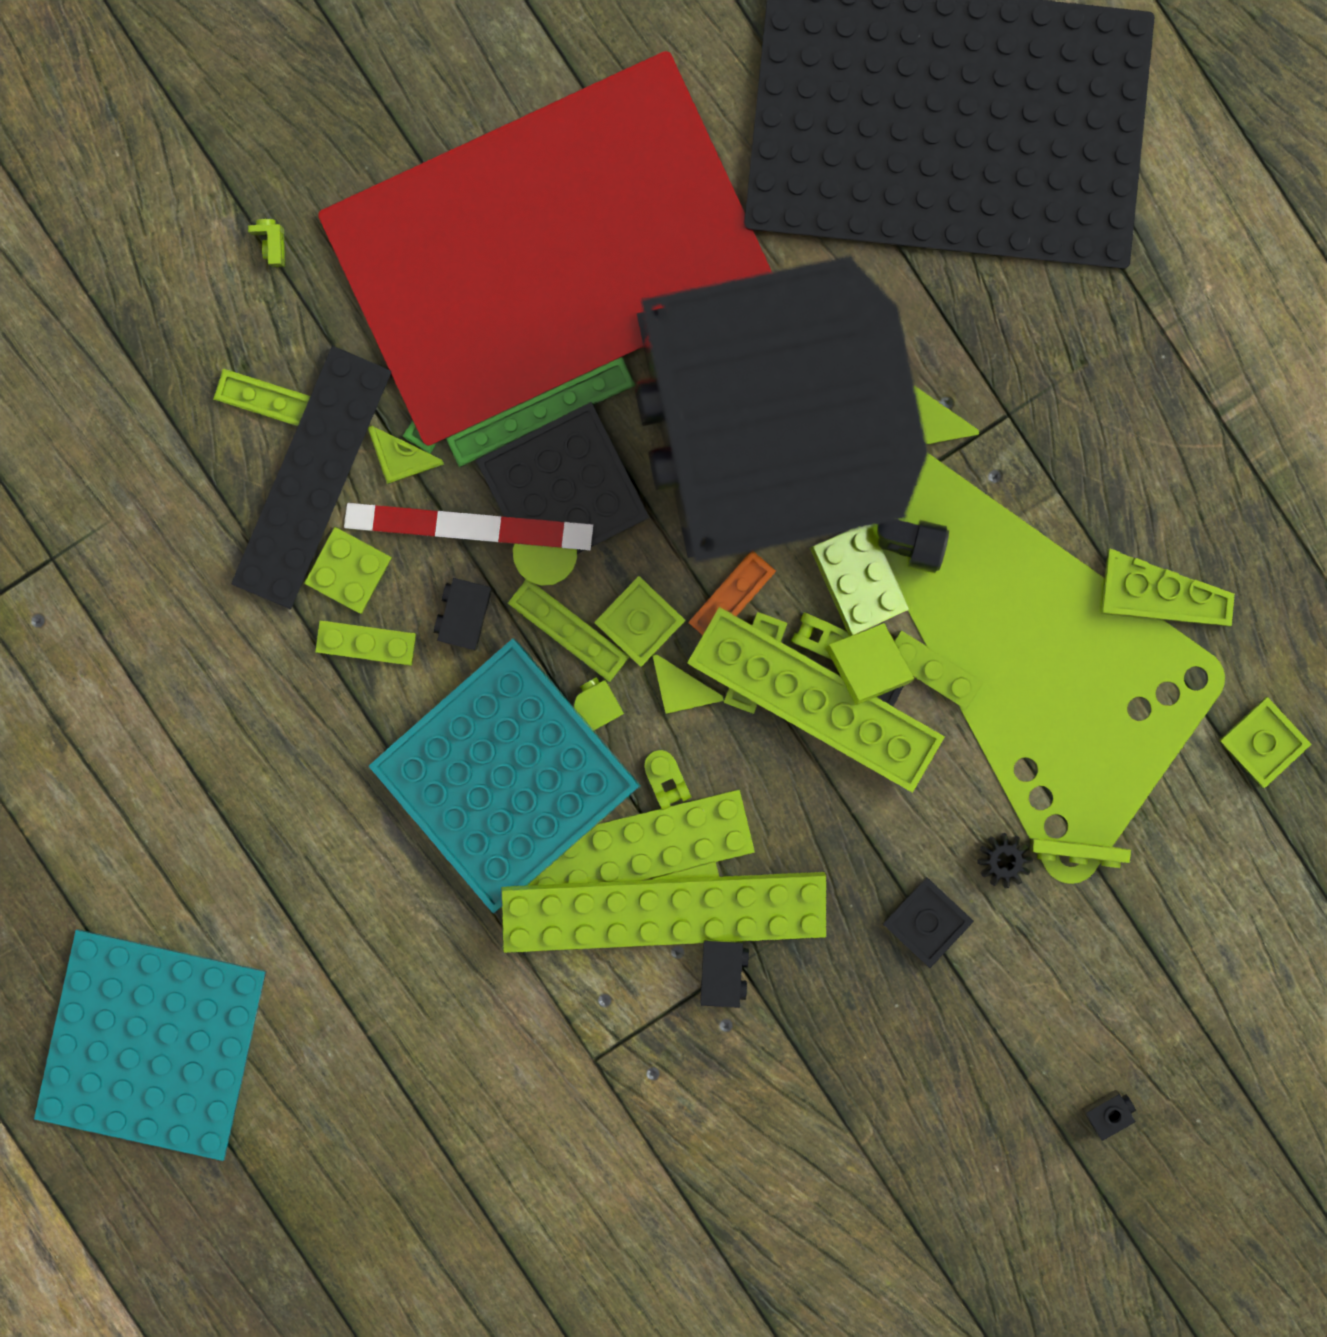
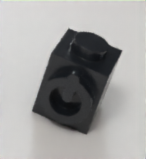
(1110, 1114)

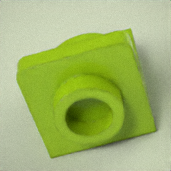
(273, 247)

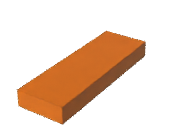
(735, 590)

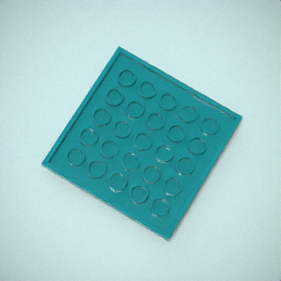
(504, 775)
(150, 1044)

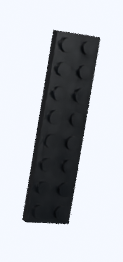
(311, 477)

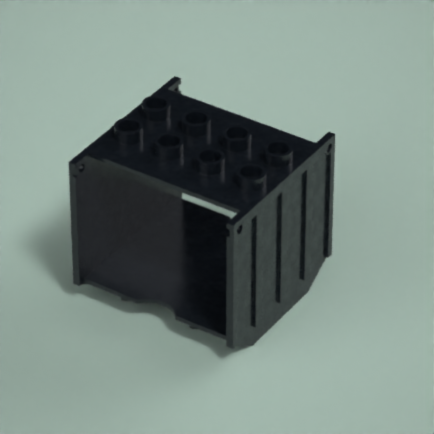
(781, 407)

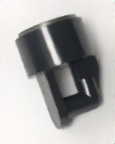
(922, 543)

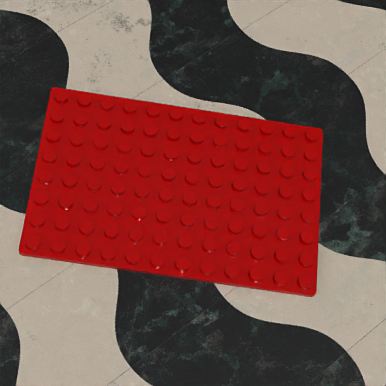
(538, 244)

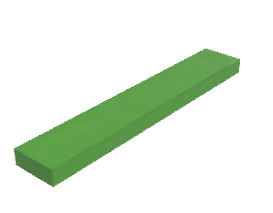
(536, 412)

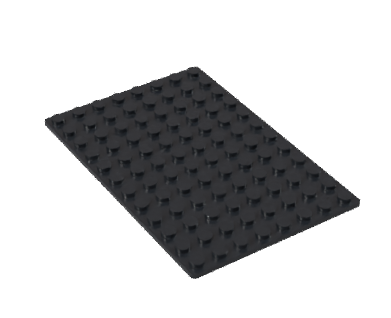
(953, 125)

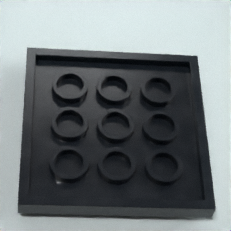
(565, 476)

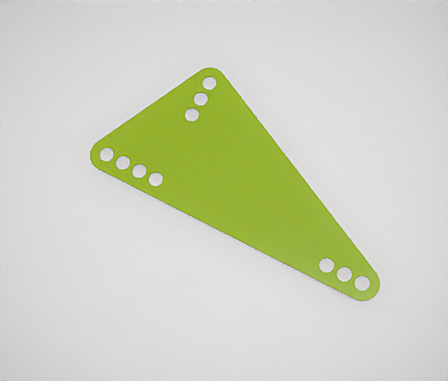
(1050, 665)

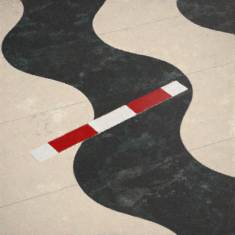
(469, 526)

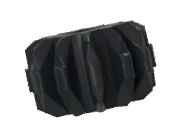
(1007, 849)

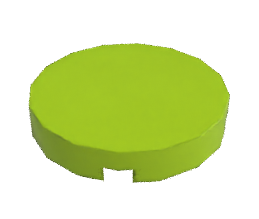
(544, 564)

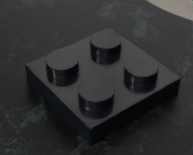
(928, 922)

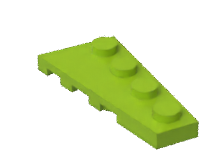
(1152, 592)

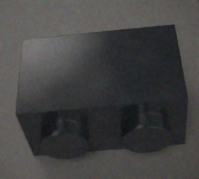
(463, 613)
(722, 973)

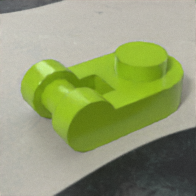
(830, 634)
(661, 767)

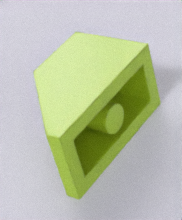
(597, 703)

